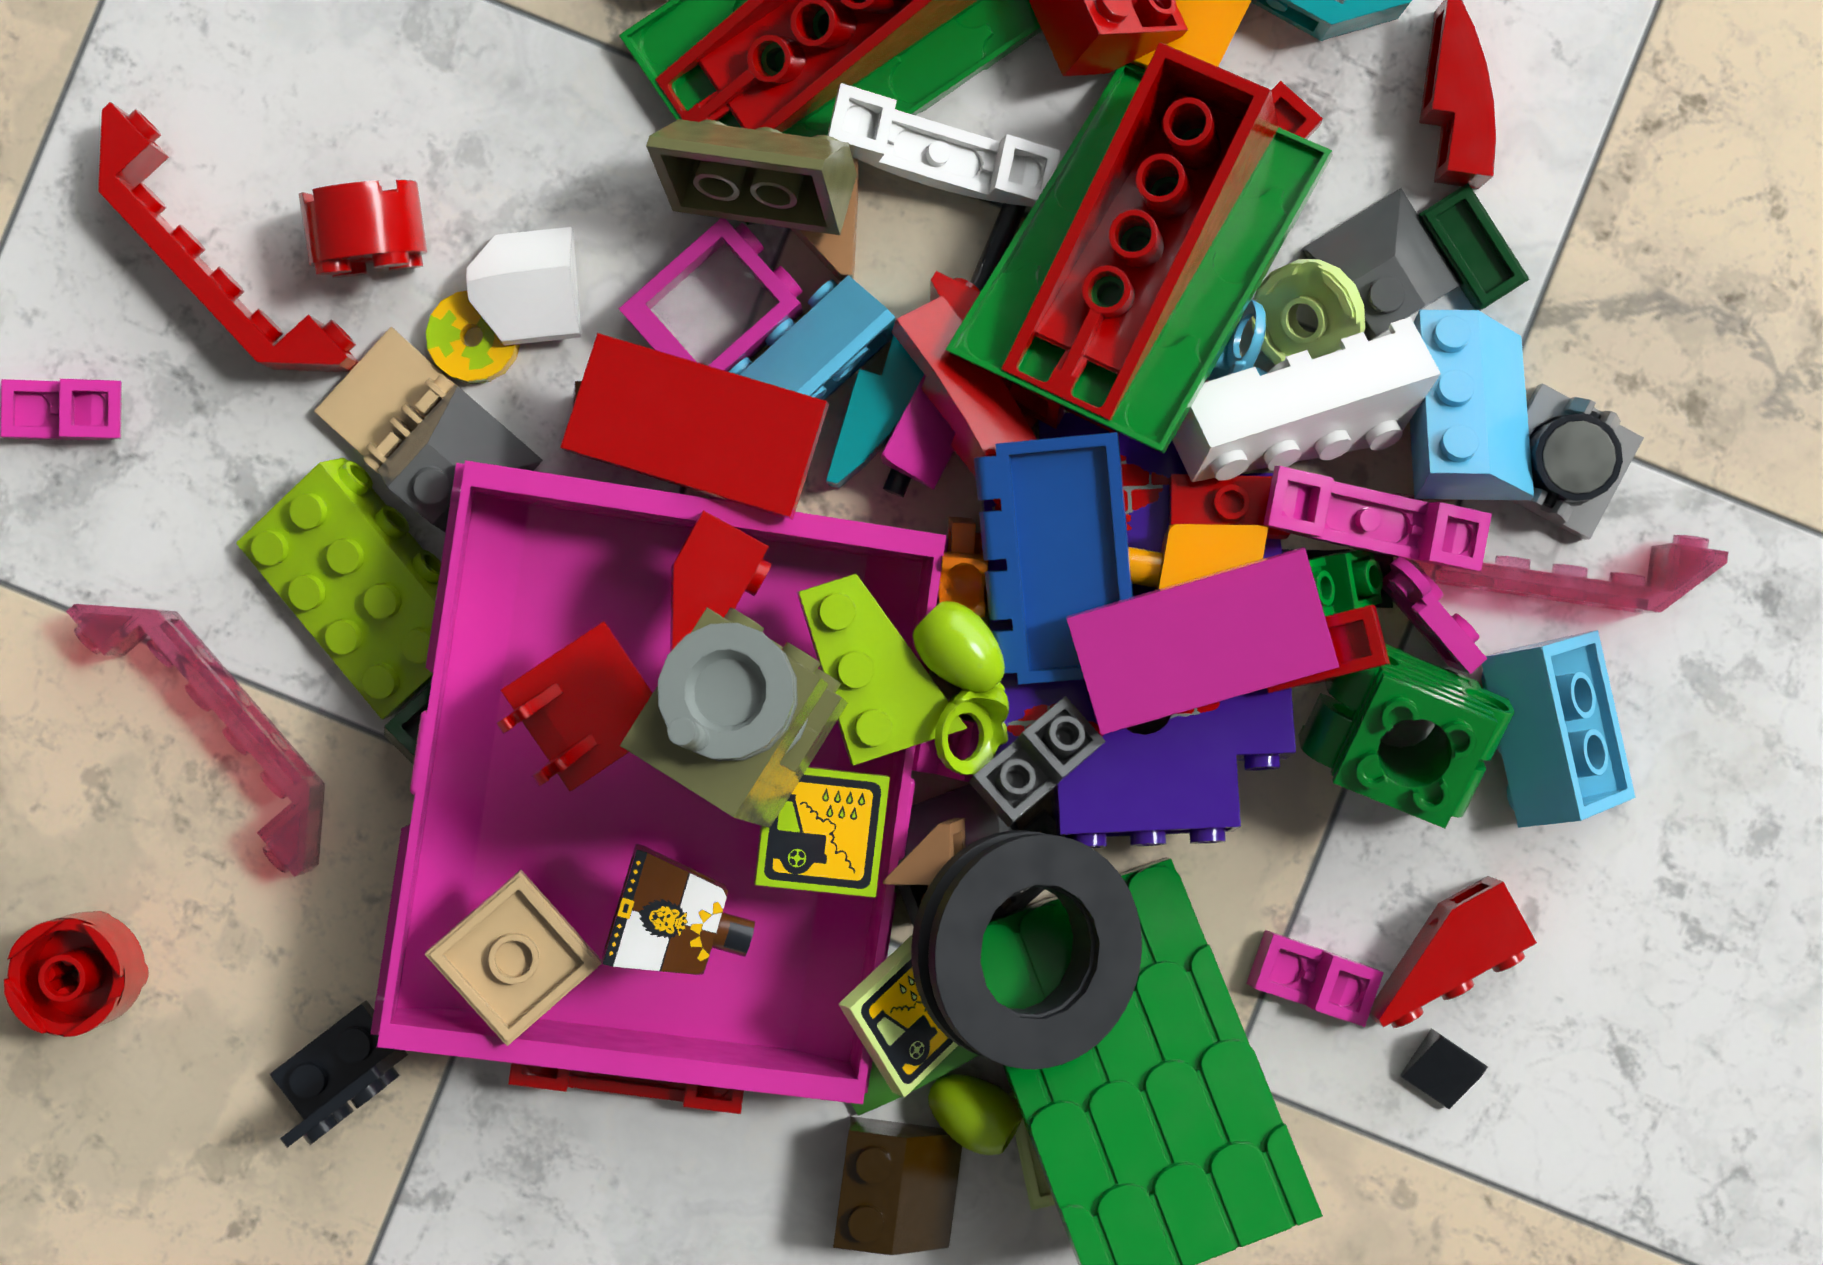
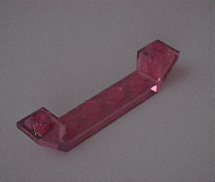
(1671, 574)
(294, 833)

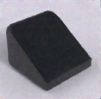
(1442, 1069)

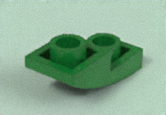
(1347, 580)

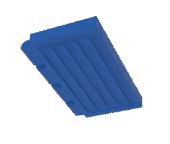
(1061, 545)

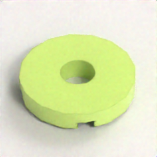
(1325, 291)

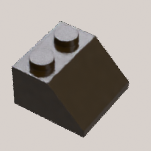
(897, 1188)

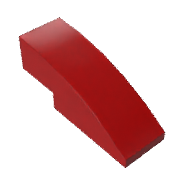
(1459, 99)

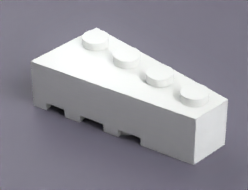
(1308, 406)

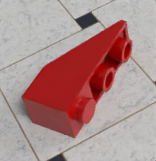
(713, 573)
(1457, 943)

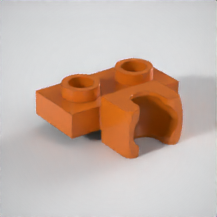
(963, 566)

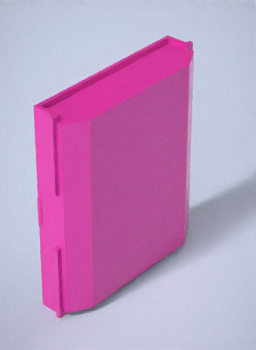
(520, 578)

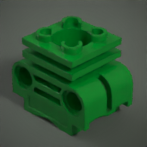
(1424, 779)

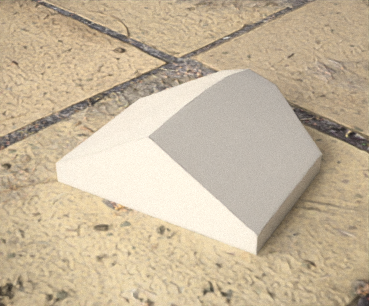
(527, 286)

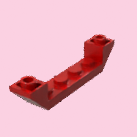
(130, 157)

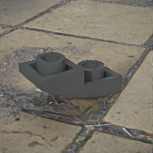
(1036, 761)

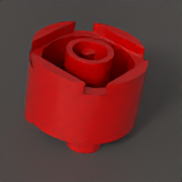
(363, 225)
(42, 966)

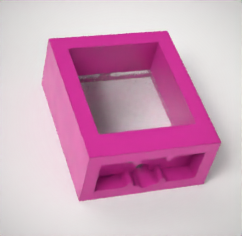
(715, 299)

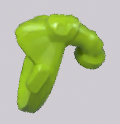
(989, 712)

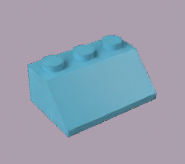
(825, 344)
(1474, 420)
(1565, 734)

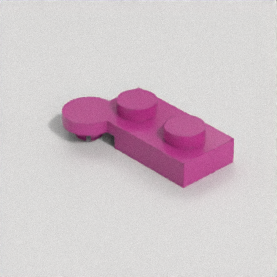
(1419, 601)

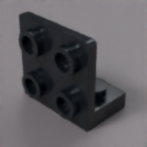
(333, 1070)

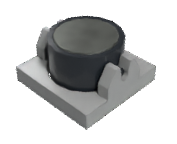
(1575, 459)

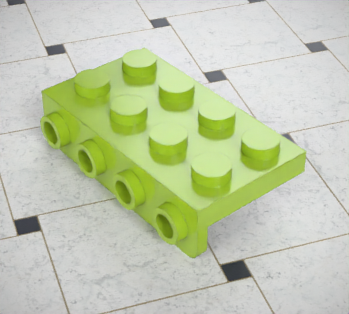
(352, 579)

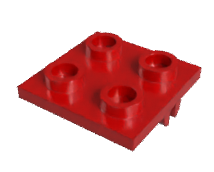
(578, 706)

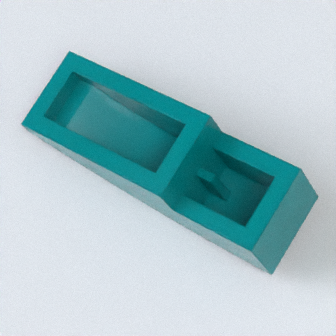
(873, 413)

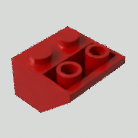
(1105, 34)

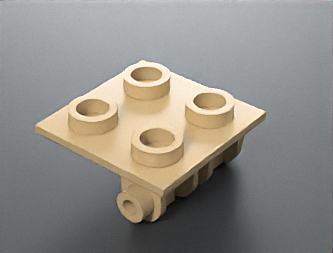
(384, 398)

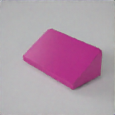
(920, 441)

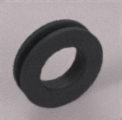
(1101, 966)

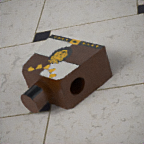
(671, 918)

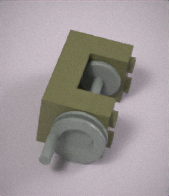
(736, 716)

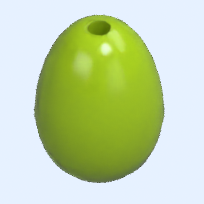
(959, 647)
(975, 1113)

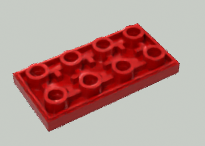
(695, 426)

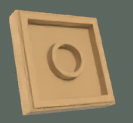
(513, 957)

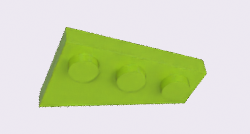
(881, 679)

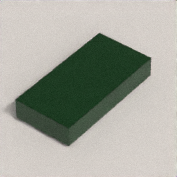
(1473, 247)

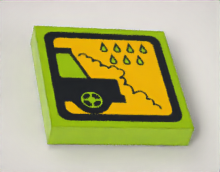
(826, 835)

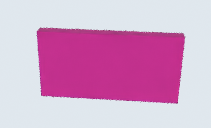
(1203, 641)

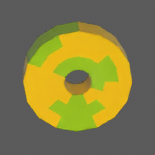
(448, 347)

